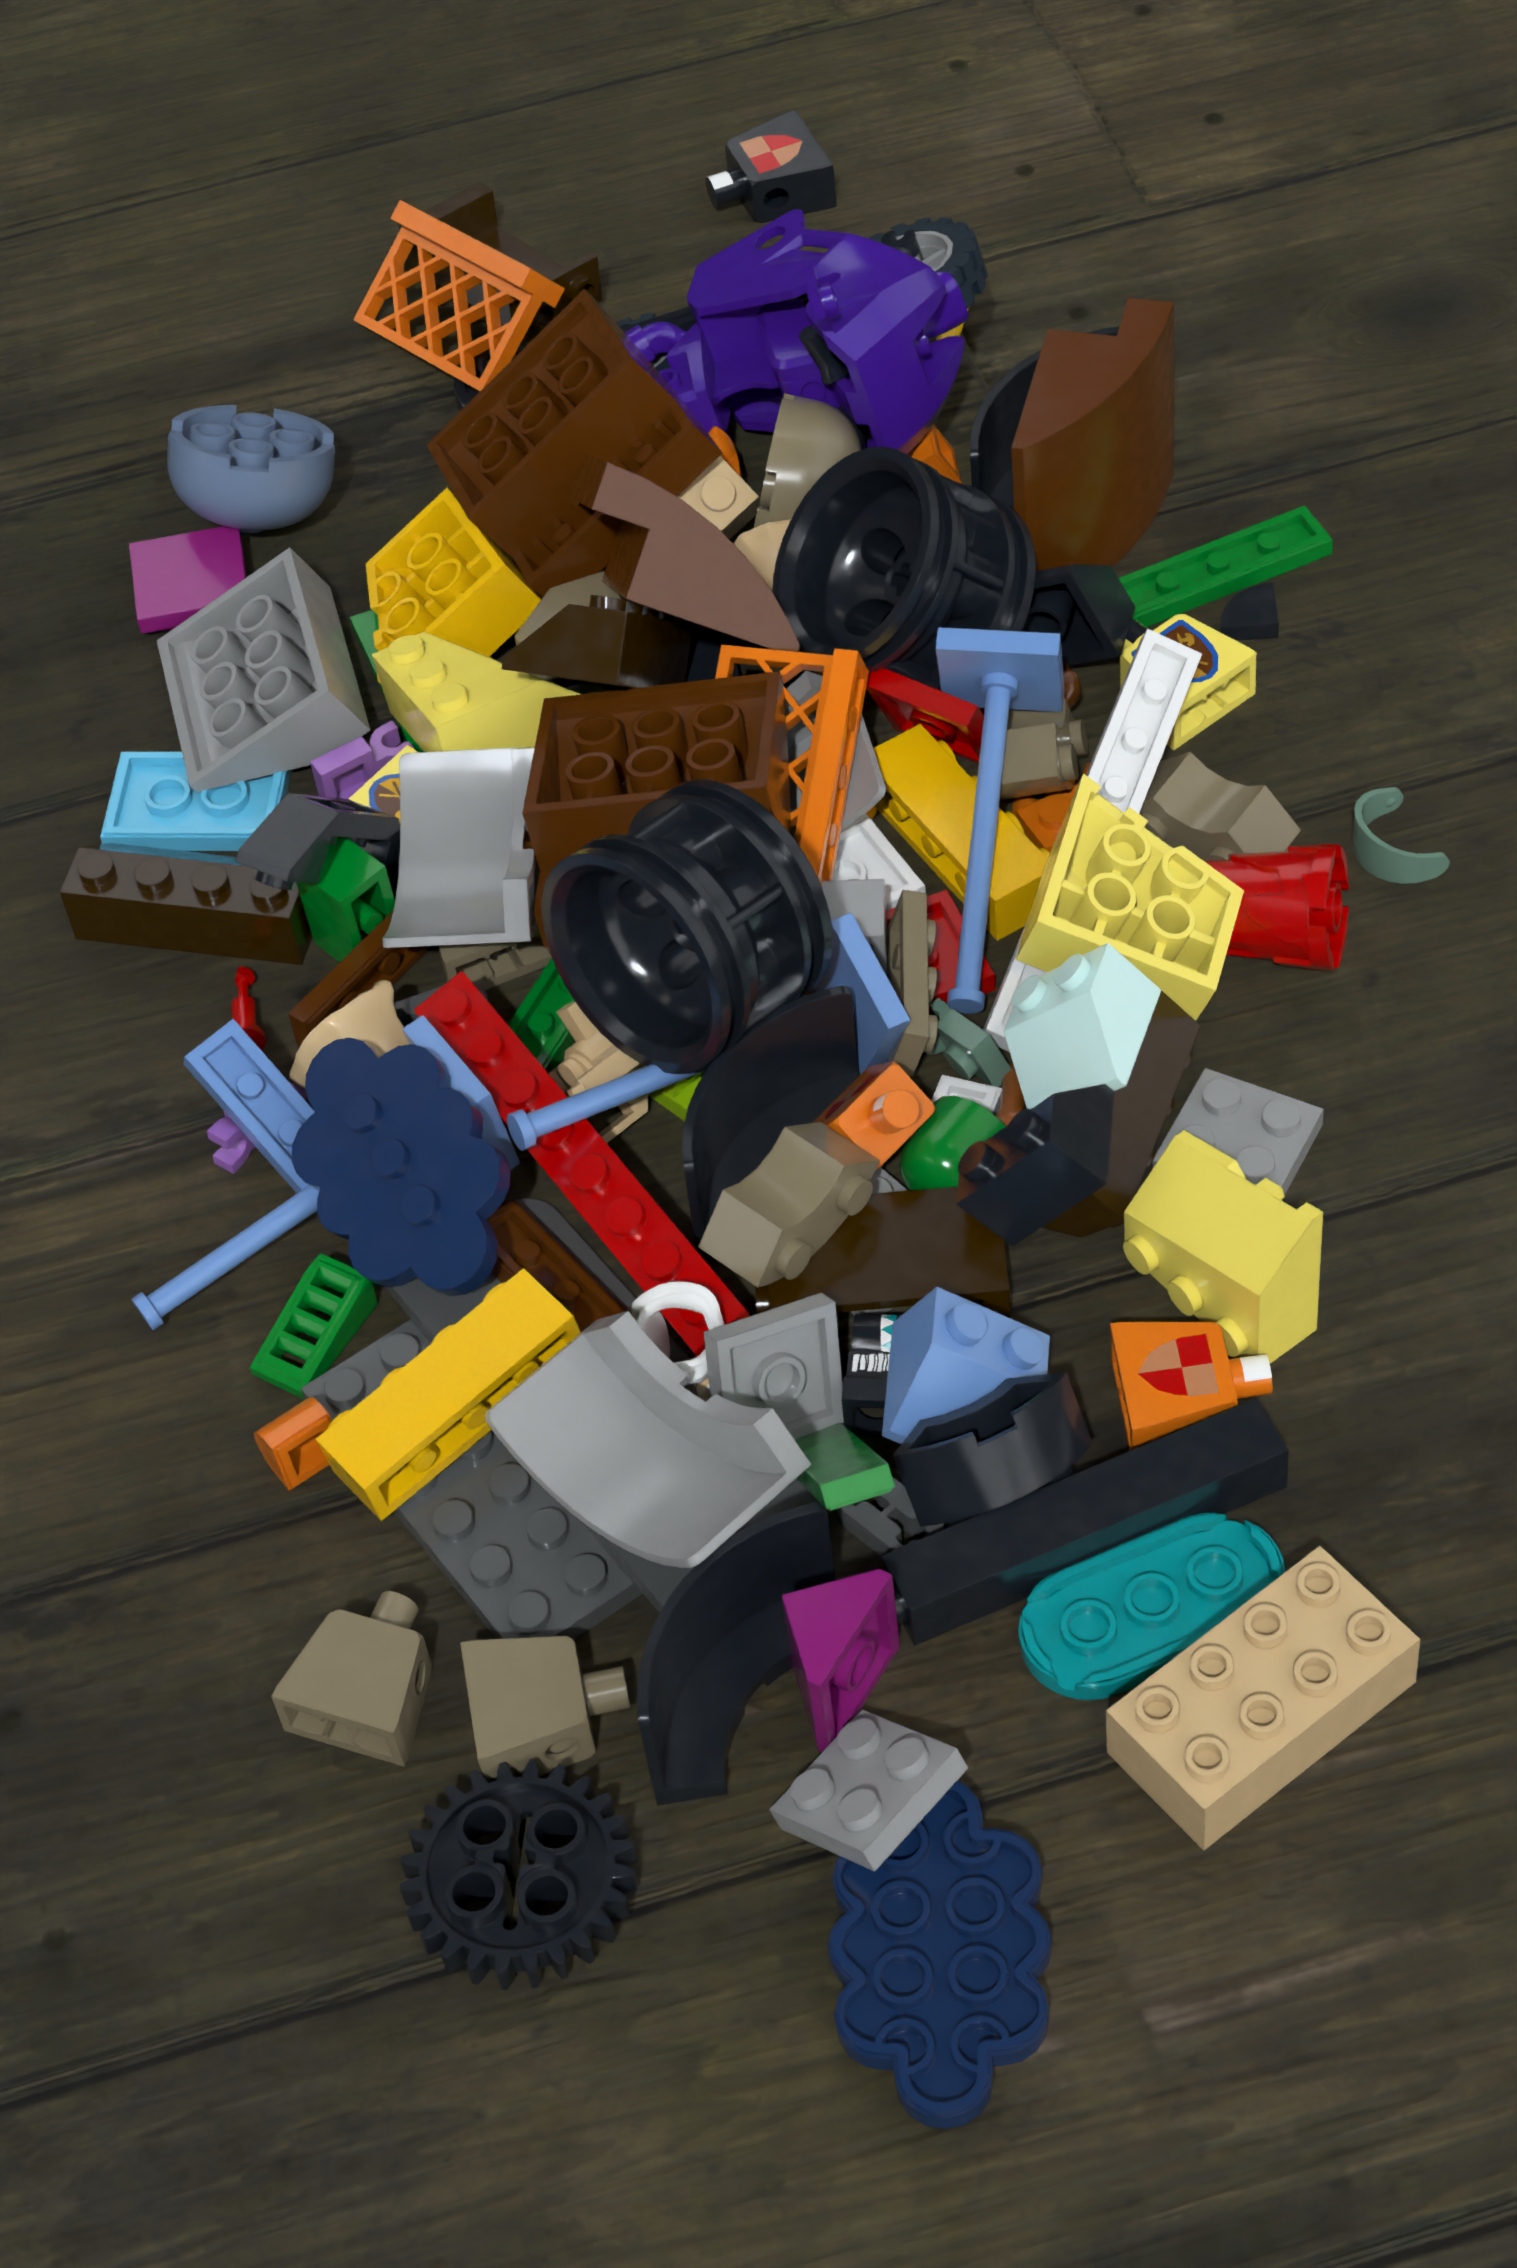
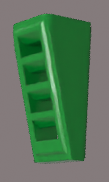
(323, 1287)

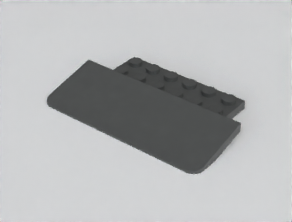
(484, 1518)

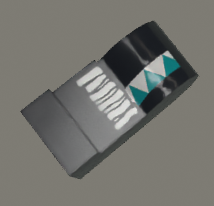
(867, 1373)

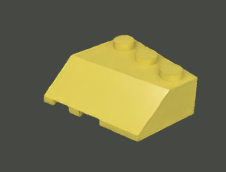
(460, 697)
(1138, 894)
(1227, 1248)

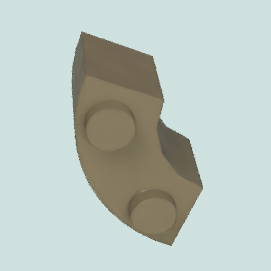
(1041, 752)
(1213, 815)
(789, 1204)

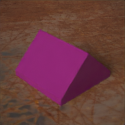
(840, 1646)

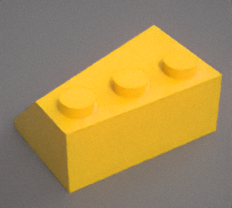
(447, 582)

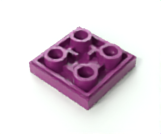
(183, 574)

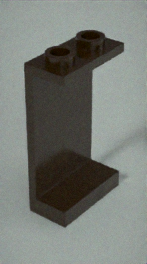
(475, 215)
(899, 1254)

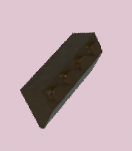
(607, 644)
(182, 904)
(1137, 1119)

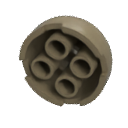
(804, 445)

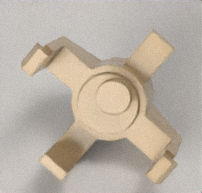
(595, 1062)

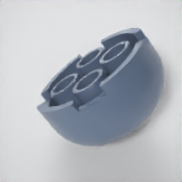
(250, 466)

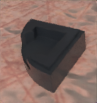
(1251, 614)

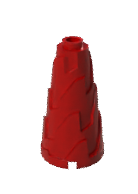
(1290, 905)

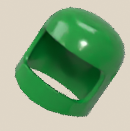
(937, 1146)

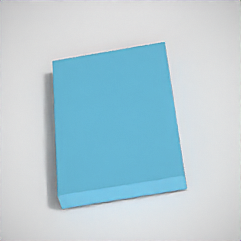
(159, 809)

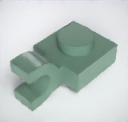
(967, 1046)

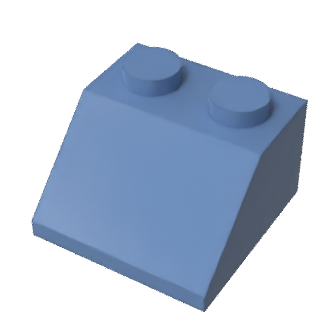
(951, 1356)

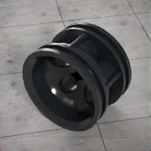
(907, 540)
(687, 925)

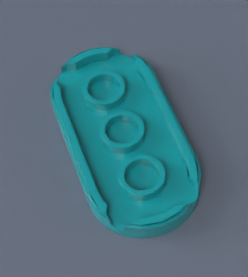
(1142, 1603)

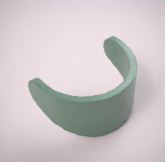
(1381, 858)

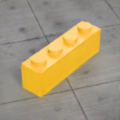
(933, 808)
(439, 1400)

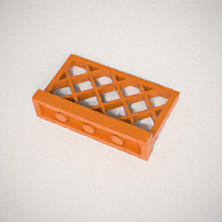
(462, 255)
(832, 741)

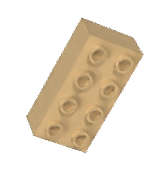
(1262, 1697)

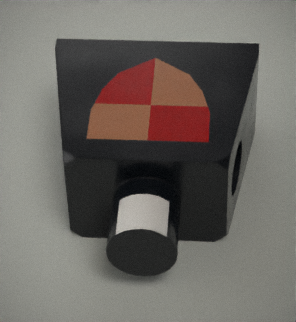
(775, 171)

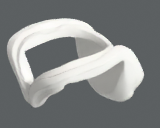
(683, 1296)

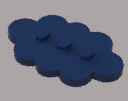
(401, 1166)
(942, 1960)

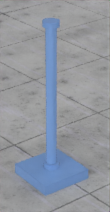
(997, 674)
(877, 1026)
(305, 1202)

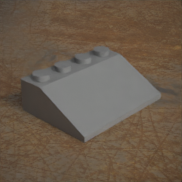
(262, 678)

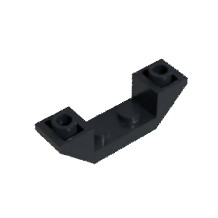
(301, 827)

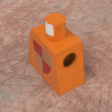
(879, 1110)
(1178, 1376)

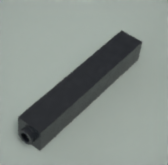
(1012, 1548)

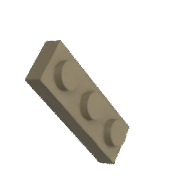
(908, 948)

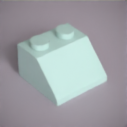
(1079, 1024)

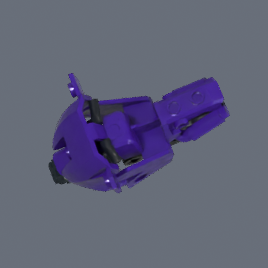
(779, 326)

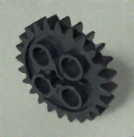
(454, 1870)

